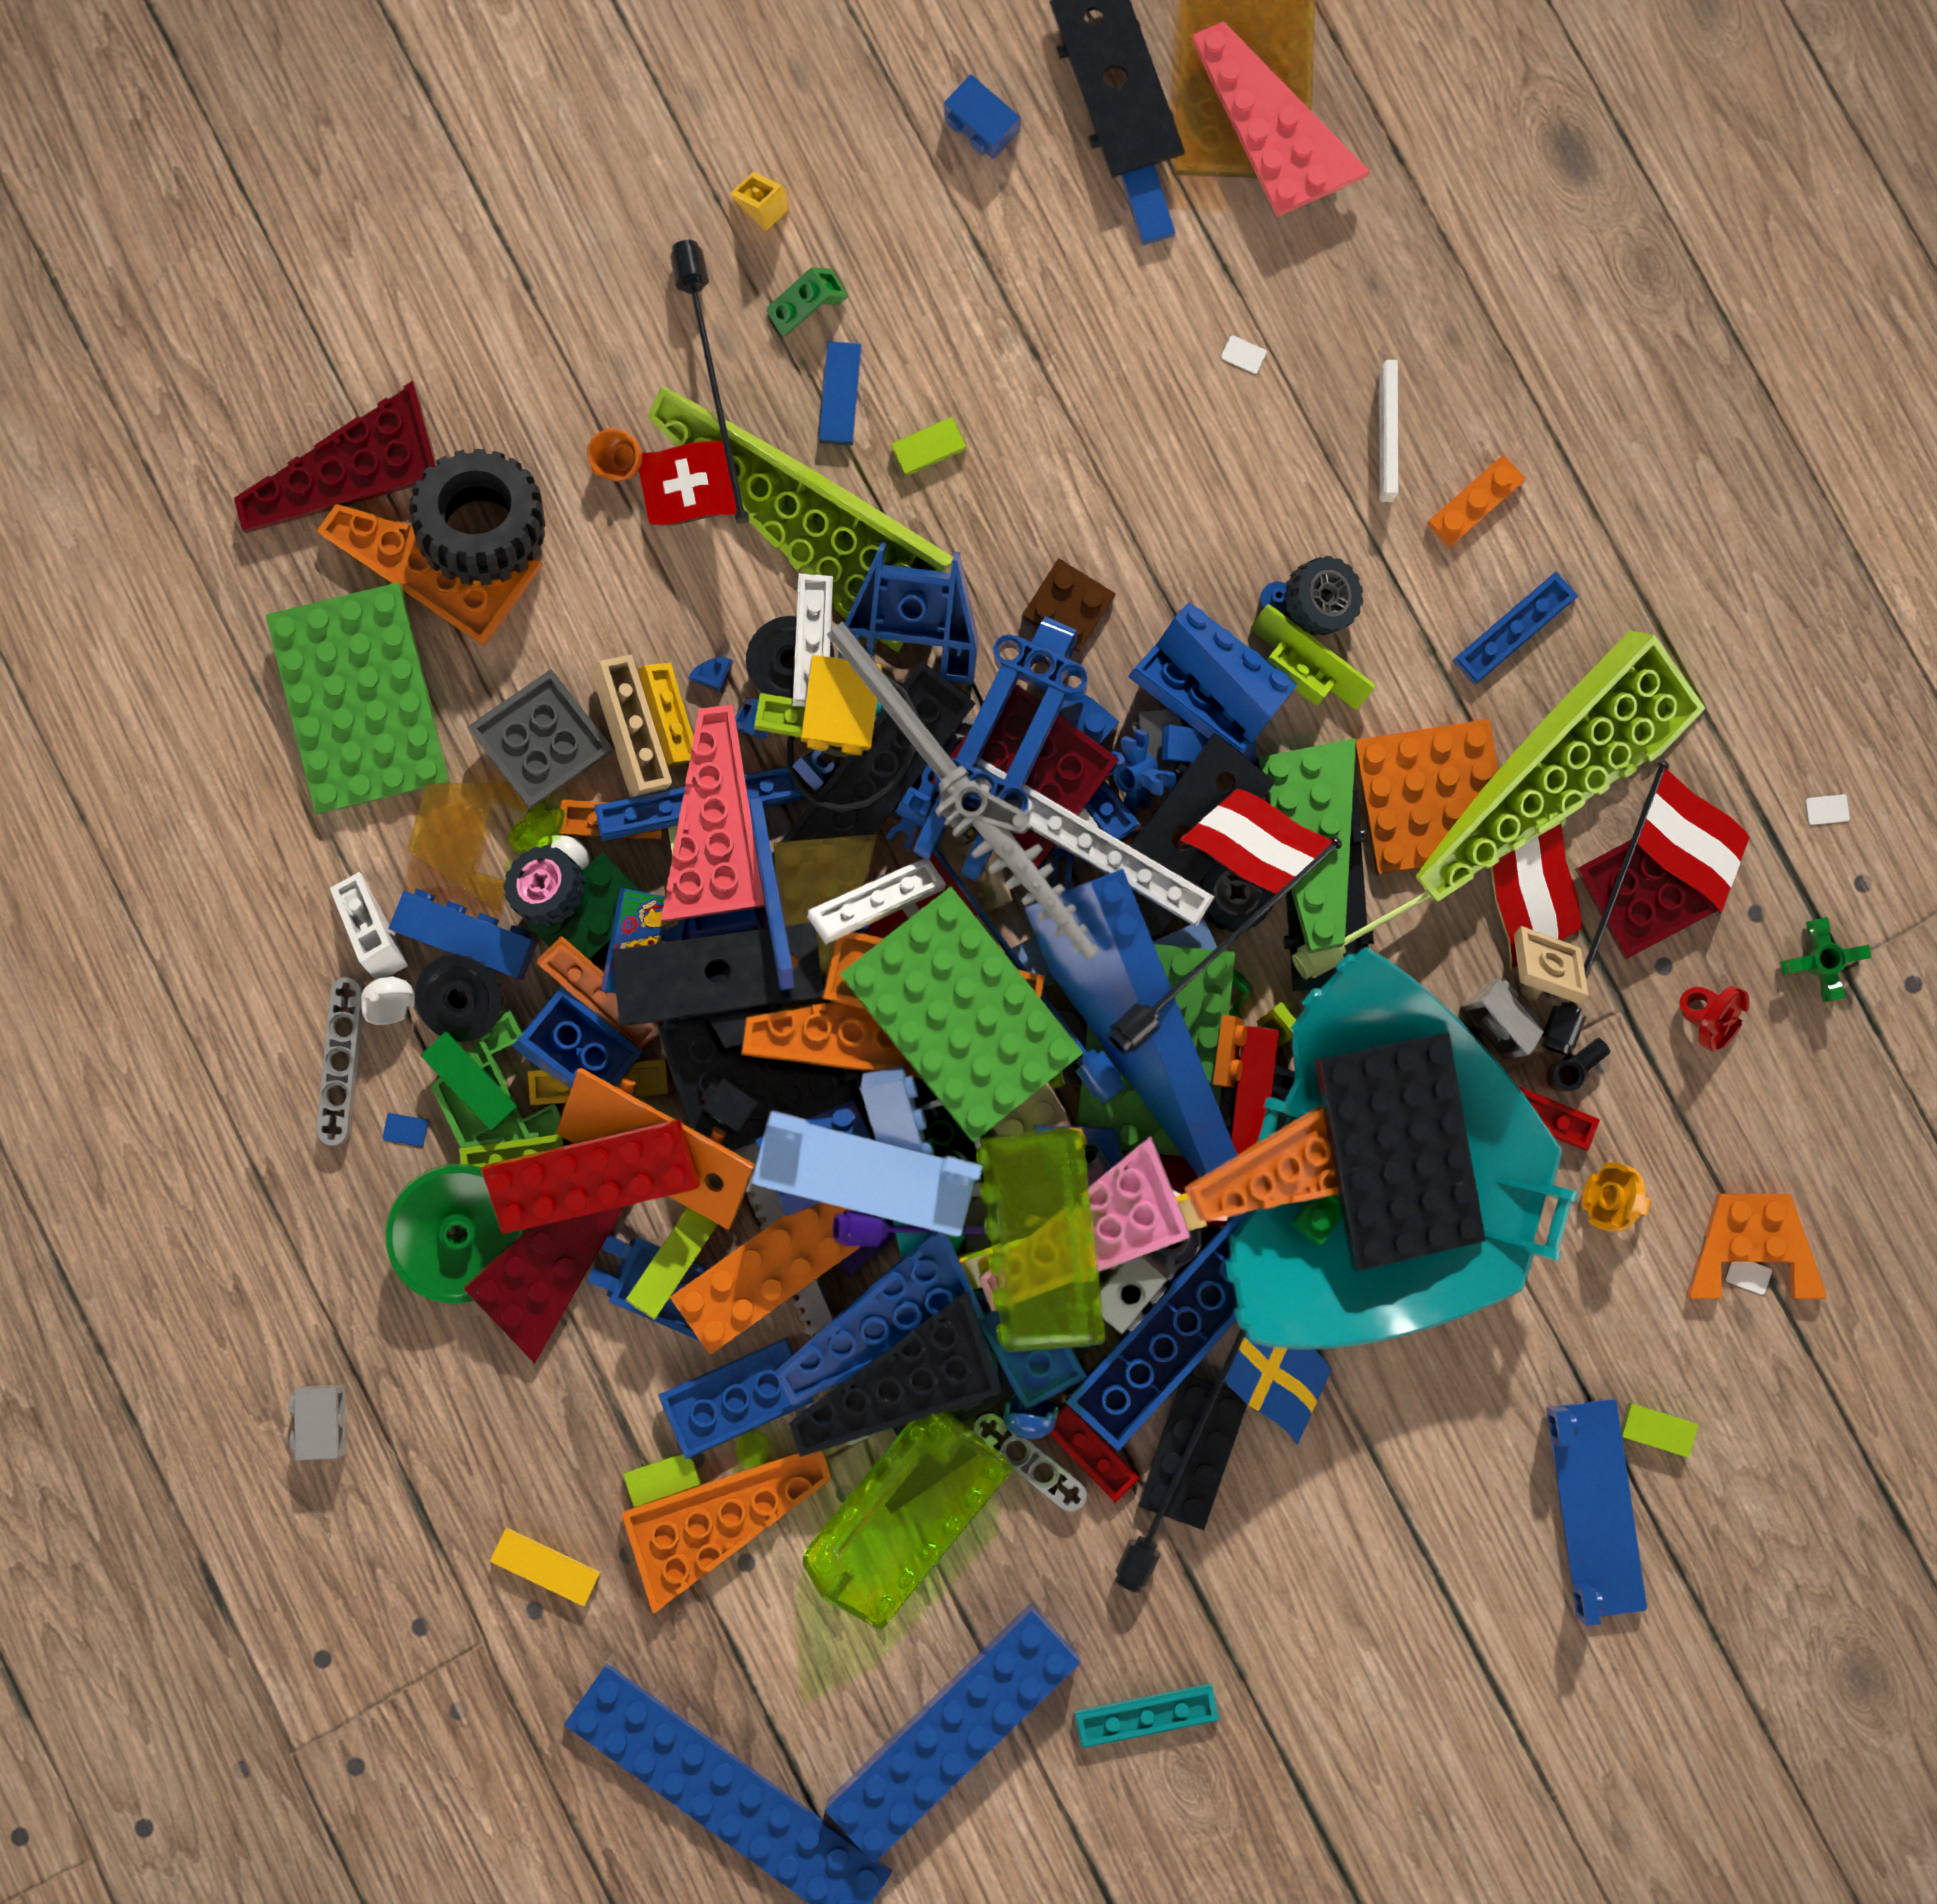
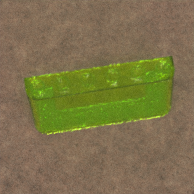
(1041, 1240)
(904, 1517)

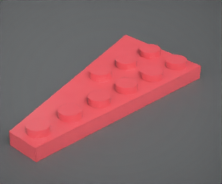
(1282, 138)
(714, 842)

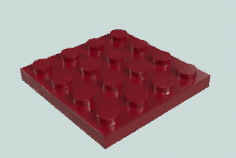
(1066, 770)

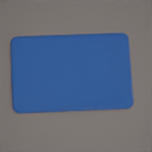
(405, 1129)

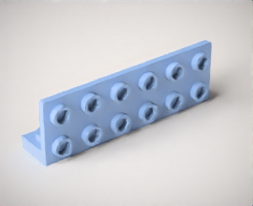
(865, 1175)

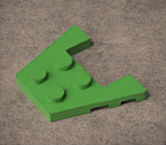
(466, 1125)

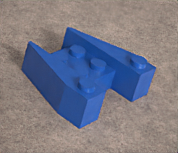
(918, 609)

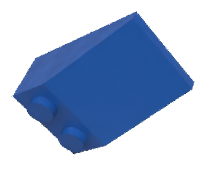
(573, 1037)

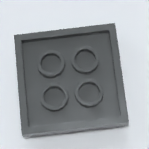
(540, 739)

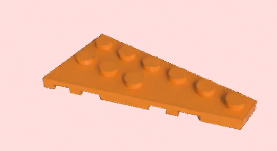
(1279, 1170)

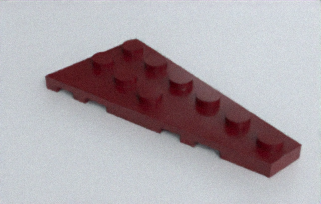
(538, 1276)

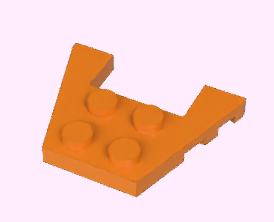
(1755, 1231)

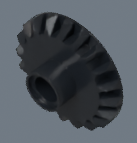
(766, 653)
(444, 1010)

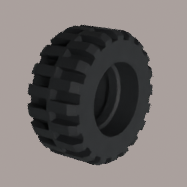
(470, 479)

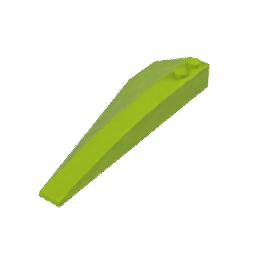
(800, 510)
(1599, 732)

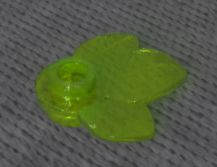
(536, 828)

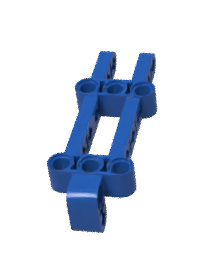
(1054, 646)

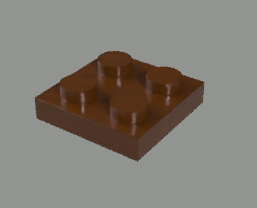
(1071, 600)

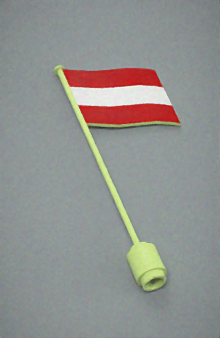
(1529, 890)

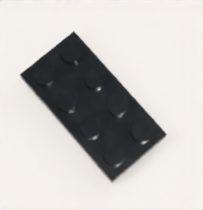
(1205, 1468)

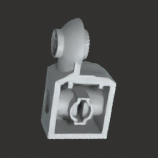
(1148, 1275)

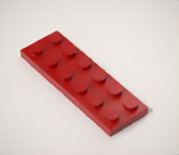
(591, 1176)

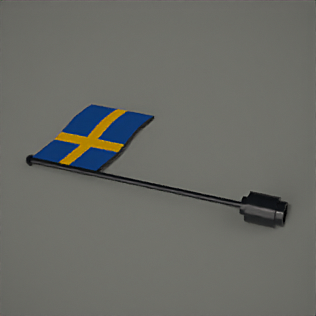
(1271, 1380)

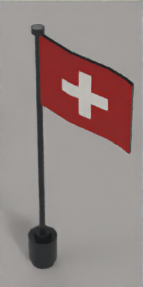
(695, 477)

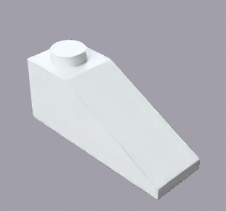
(368, 928)

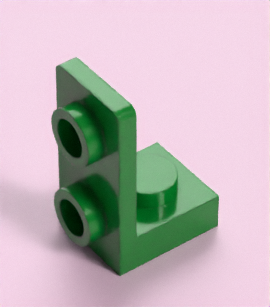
(805, 296)

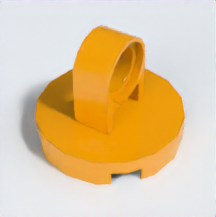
(1615, 1197)

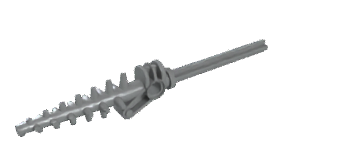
(994, 818)

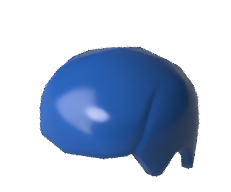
(1031, 1423)

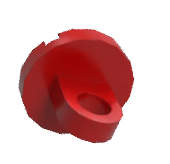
(1719, 1018)

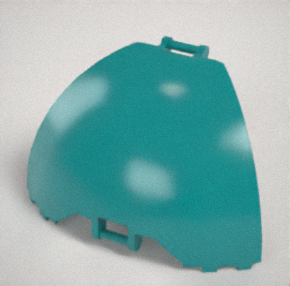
(1307, 1292)

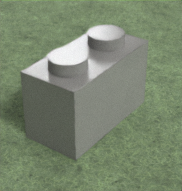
(318, 1422)

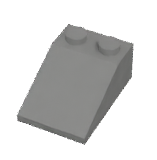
(1504, 1020)

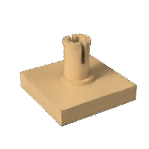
(1549, 967)

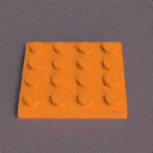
(1420, 787)

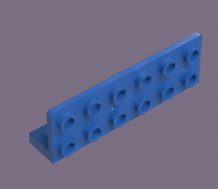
(1596, 1510)

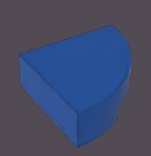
(712, 673)

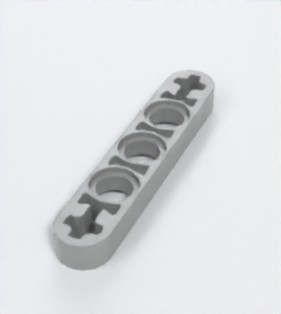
(331, 1077)

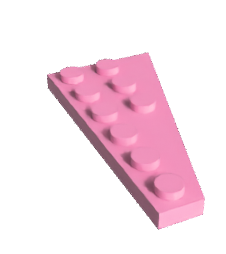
(1130, 1212)

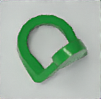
(1244, 986)

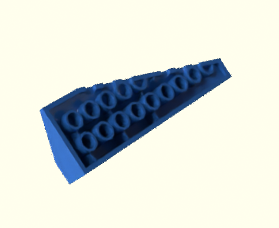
(1107, 985)

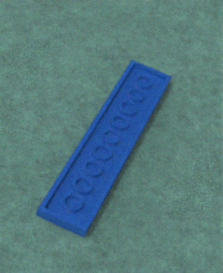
(724, 1793)

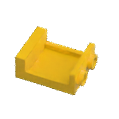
(837, 707)

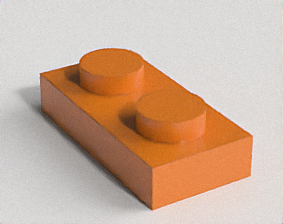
(1231, 1037)

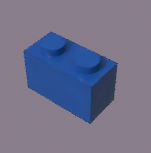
(981, 117)

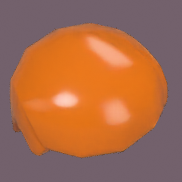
(614, 455)

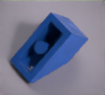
(1089, 718)

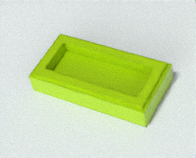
(928, 446)
(1659, 1430)
(661, 1479)

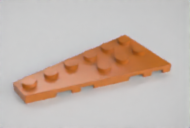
(393, 554)
(823, 1036)
(702, 1526)

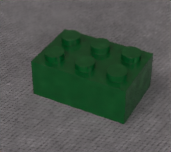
(593, 920)

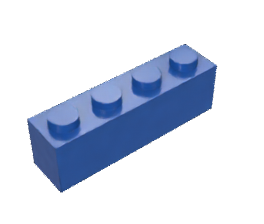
(459, 933)

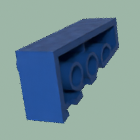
(1226, 669)

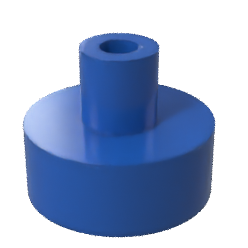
(1269, 594)

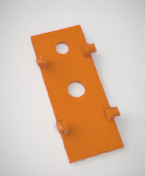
(602, 1110)

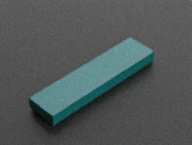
(1146, 1715)

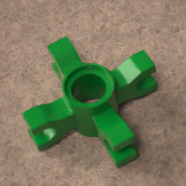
(1829, 978)

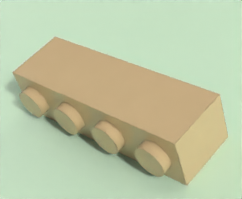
(631, 726)

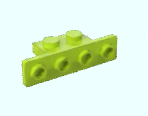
(1309, 661)

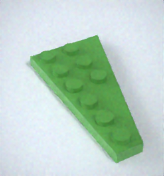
(1317, 793)

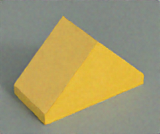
(761, 199)

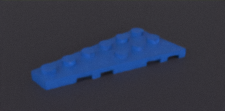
(879, 1318)

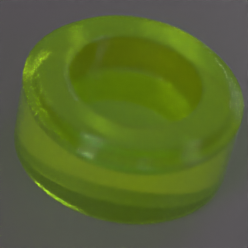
(753, 1448)

